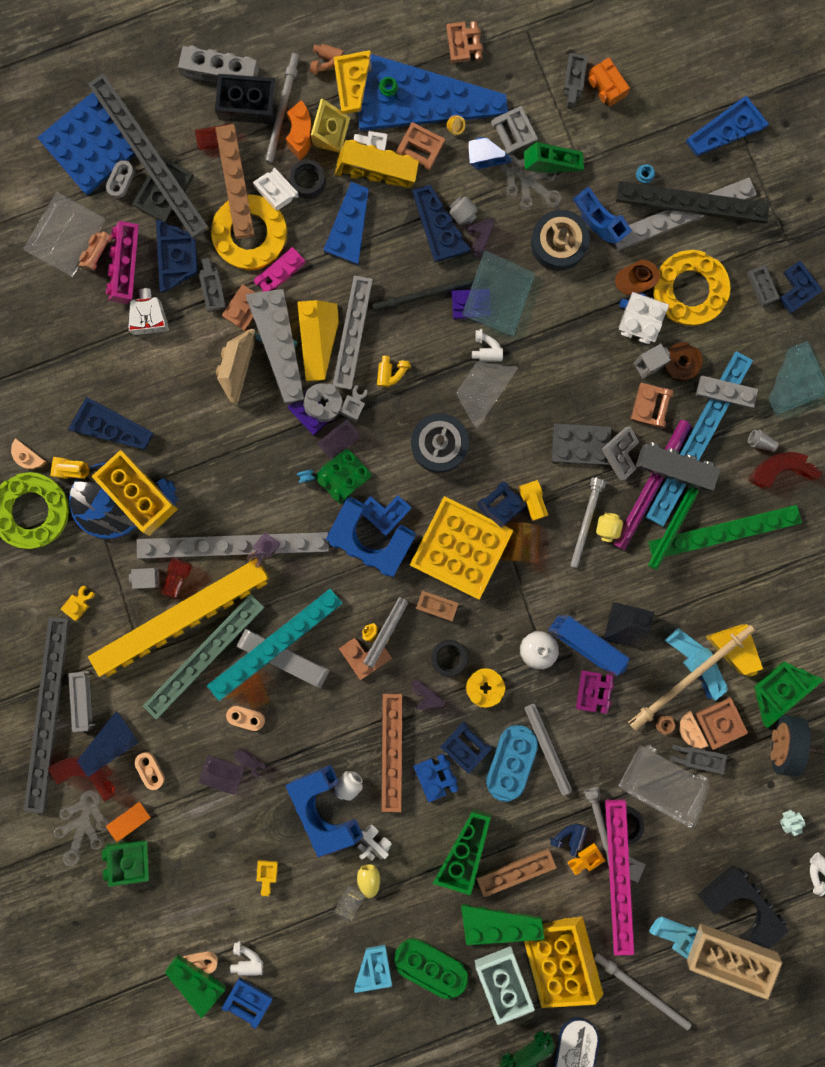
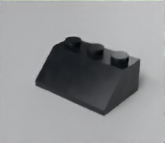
(246, 99)

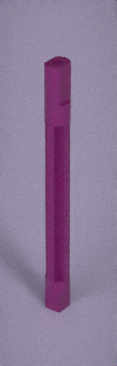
(650, 490)

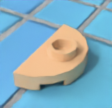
(25, 456)
(691, 732)

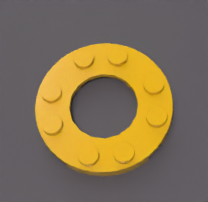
(252, 258)
(709, 268)

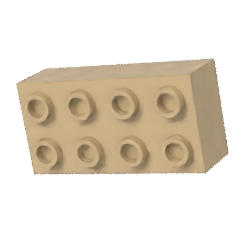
(734, 961)

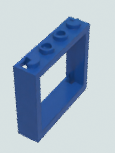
(589, 645)

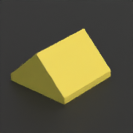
(329, 127)

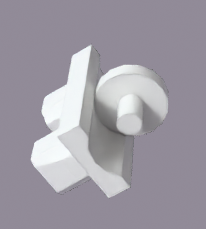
(379, 849)

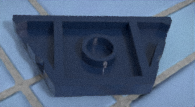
(175, 256)

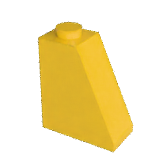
(744, 659)

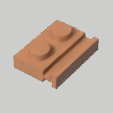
(238, 309)

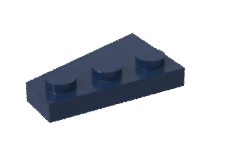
(108, 745)

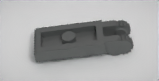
(701, 759)

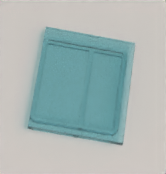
(498, 293)

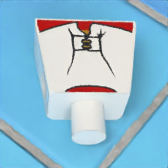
(147, 314)

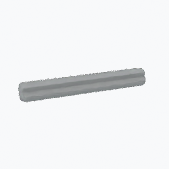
(385, 632)

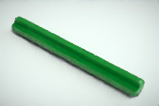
(673, 528)

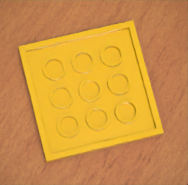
(461, 548)

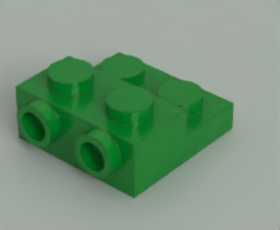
(125, 863)

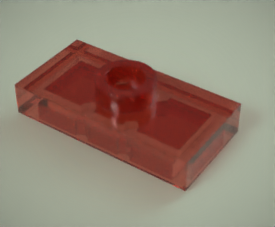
(207, 137)

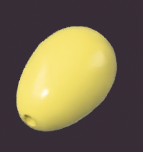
(368, 880)

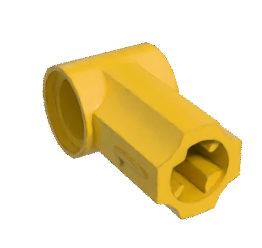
(66, 468)
(532, 495)

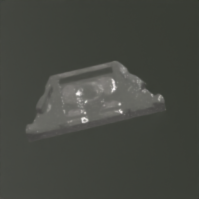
(483, 389)

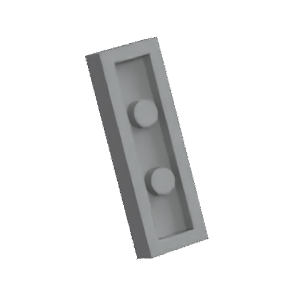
(727, 392)

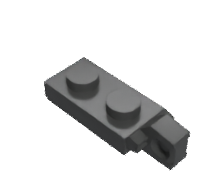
(574, 77)
(211, 287)

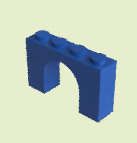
(344, 536)
(323, 836)

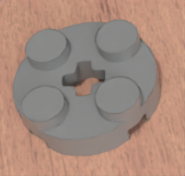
(322, 391)

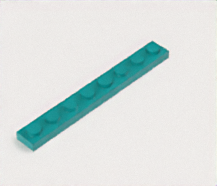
(274, 645)

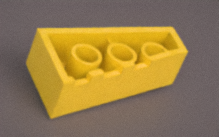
(376, 164)

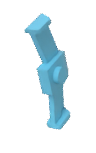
(697, 655)
(675, 932)

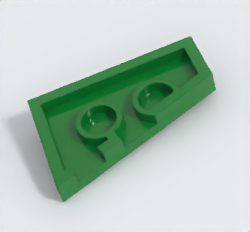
(194, 984)

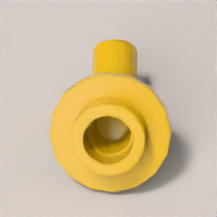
(370, 633)

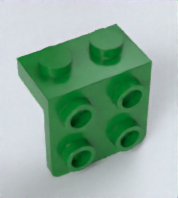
(343, 475)

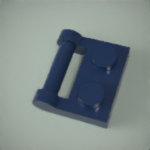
(506, 509)
(460, 752)

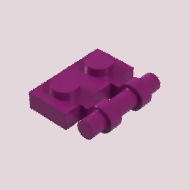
(588, 692)

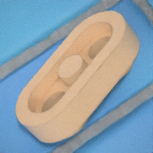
(245, 717)
(148, 771)
(200, 961)

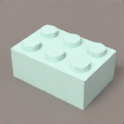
(504, 985)

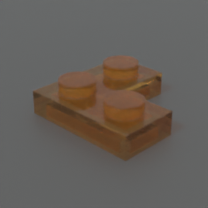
(254, 691)

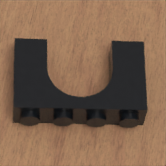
(733, 885)

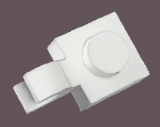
(374, 138)

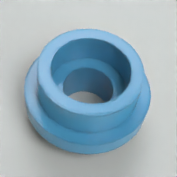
(645, 169)

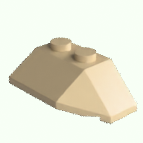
(235, 364)

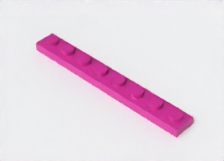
(619, 877)

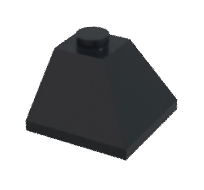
(628, 625)

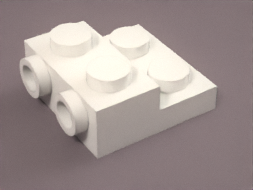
(643, 318)

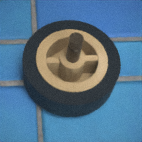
(560, 240)

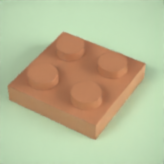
(721, 723)

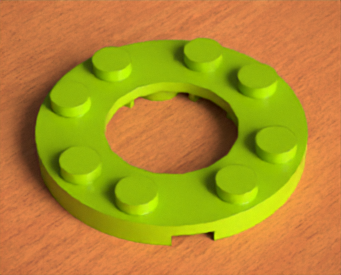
(57, 512)

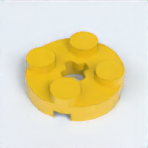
(492, 696)

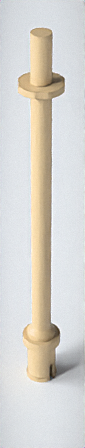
(647, 713)

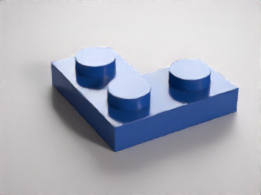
(386, 518)

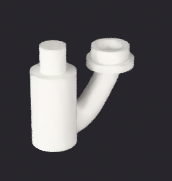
(492, 354)
(817, 864)
(246, 968)

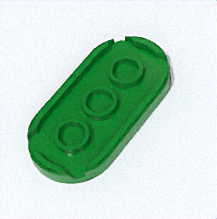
(431, 968)

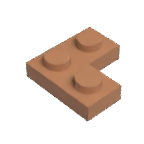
(356, 655)

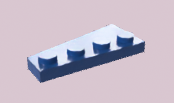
(729, 126)
(348, 227)

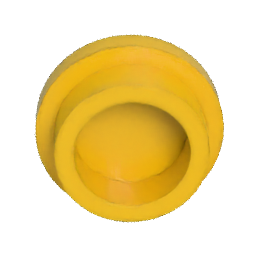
(456, 125)

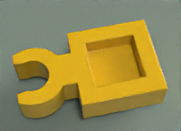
(76, 605)

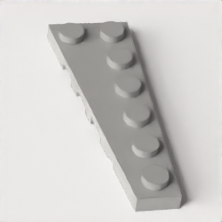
(273, 325)

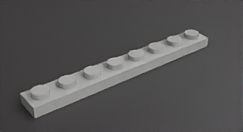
(672, 219)

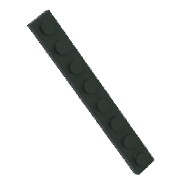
(692, 202)

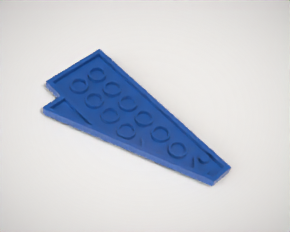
(422, 98)

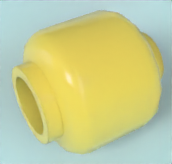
(609, 527)

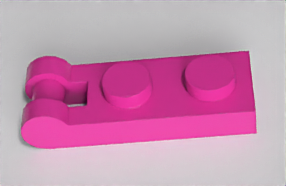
(280, 270)

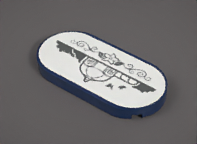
(577, 1044)

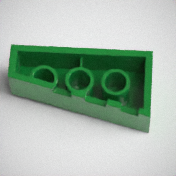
(464, 858)

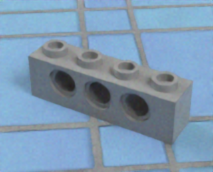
(207, 71)

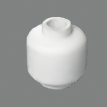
(349, 785)

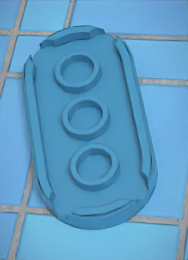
(511, 763)

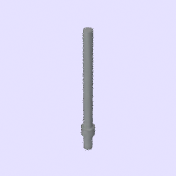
(290, 74)
(611, 968)

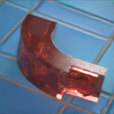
(768, 469)
(69, 767)

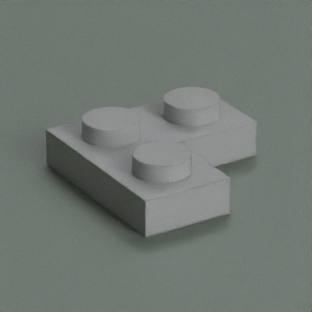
(617, 452)

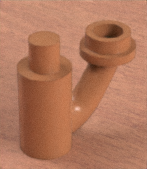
(325, 52)

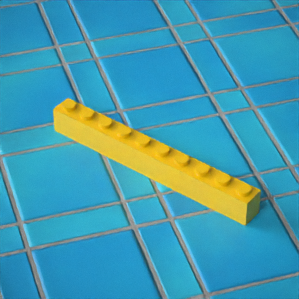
(174, 620)

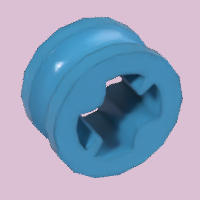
(306, 476)

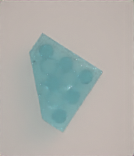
(798, 380)

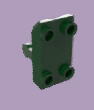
(530, 1054)

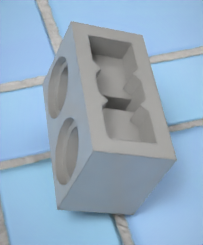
(652, 361)

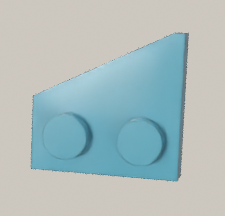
(374, 970)

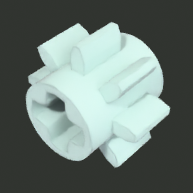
(792, 823)

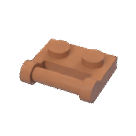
(424, 141)
(97, 244)
(645, 405)

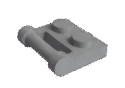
(519, 127)

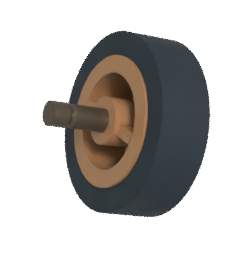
(791, 746)

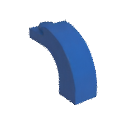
(604, 224)

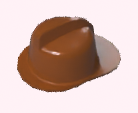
(637, 277)

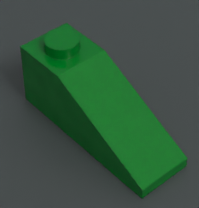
(550, 158)

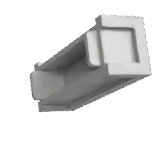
(80, 701)

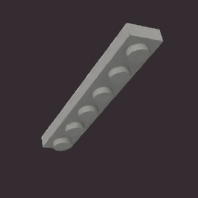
(352, 332)

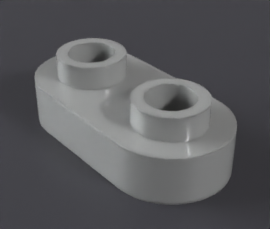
(118, 180)

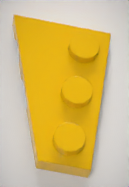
(351, 79)

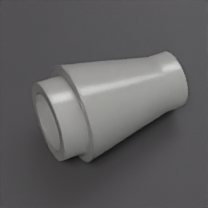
(761, 440)

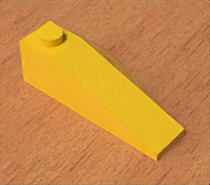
(318, 331)

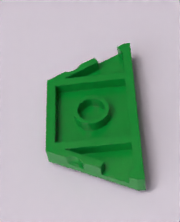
(782, 690)

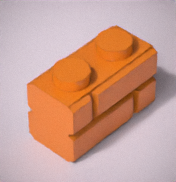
(608, 82)

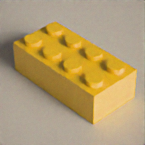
(134, 492)

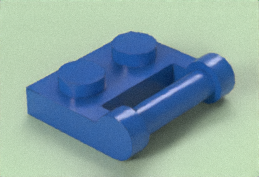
(251, 998)

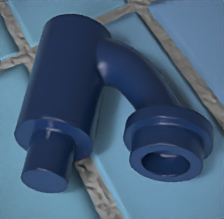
(577, 839)

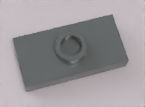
(763, 285)

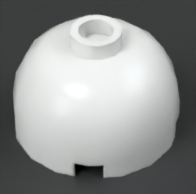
(539, 650)

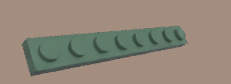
(203, 656)

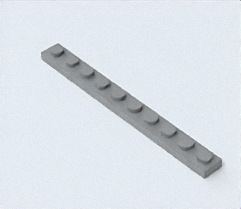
(228, 545)

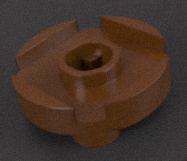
(689, 353)

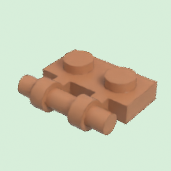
(458, 42)

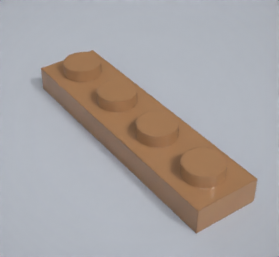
(516, 872)

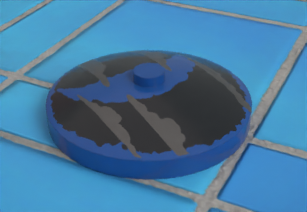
(95, 509)

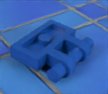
(430, 780)

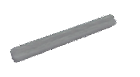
(548, 749)

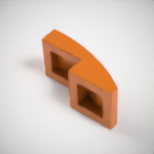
(128, 822)

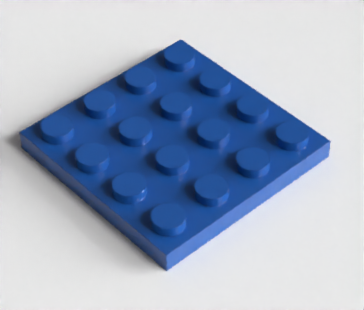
(87, 144)

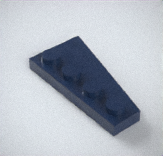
(439, 229)
(106, 424)

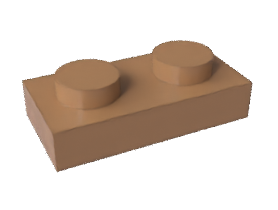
(437, 605)

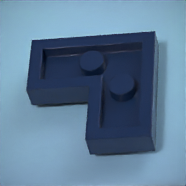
(803, 287)

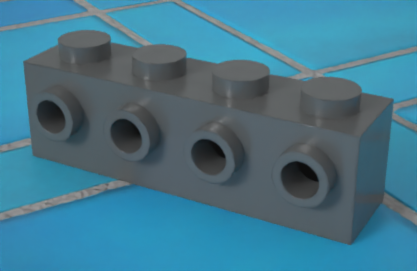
(678, 467)

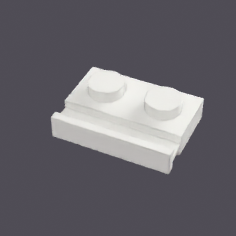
(275, 189)

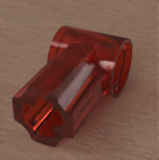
(177, 573)

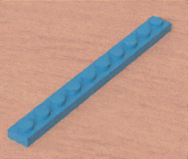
(698, 440)

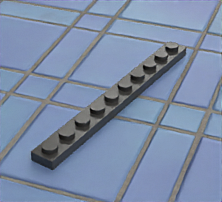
(148, 156)
(46, 715)

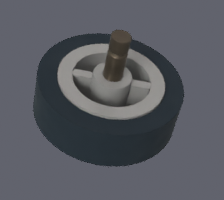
(439, 443)

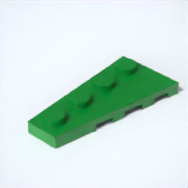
(499, 926)

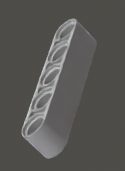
(287, 660)

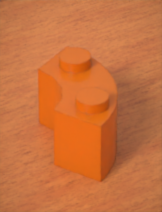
(299, 138)

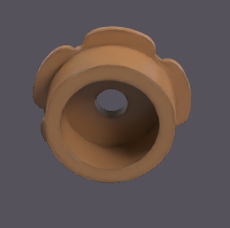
(670, 725)

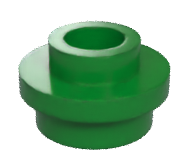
(388, 81)

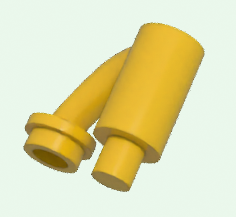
(384, 372)

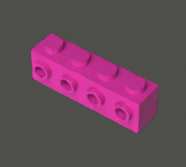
(123, 262)

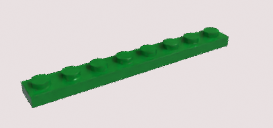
(730, 530)

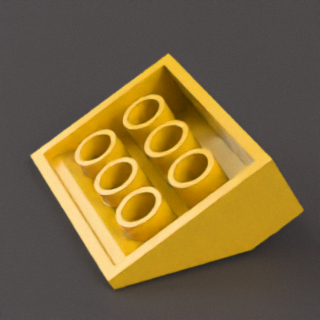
(564, 965)

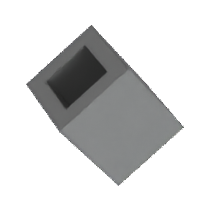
(144, 578)

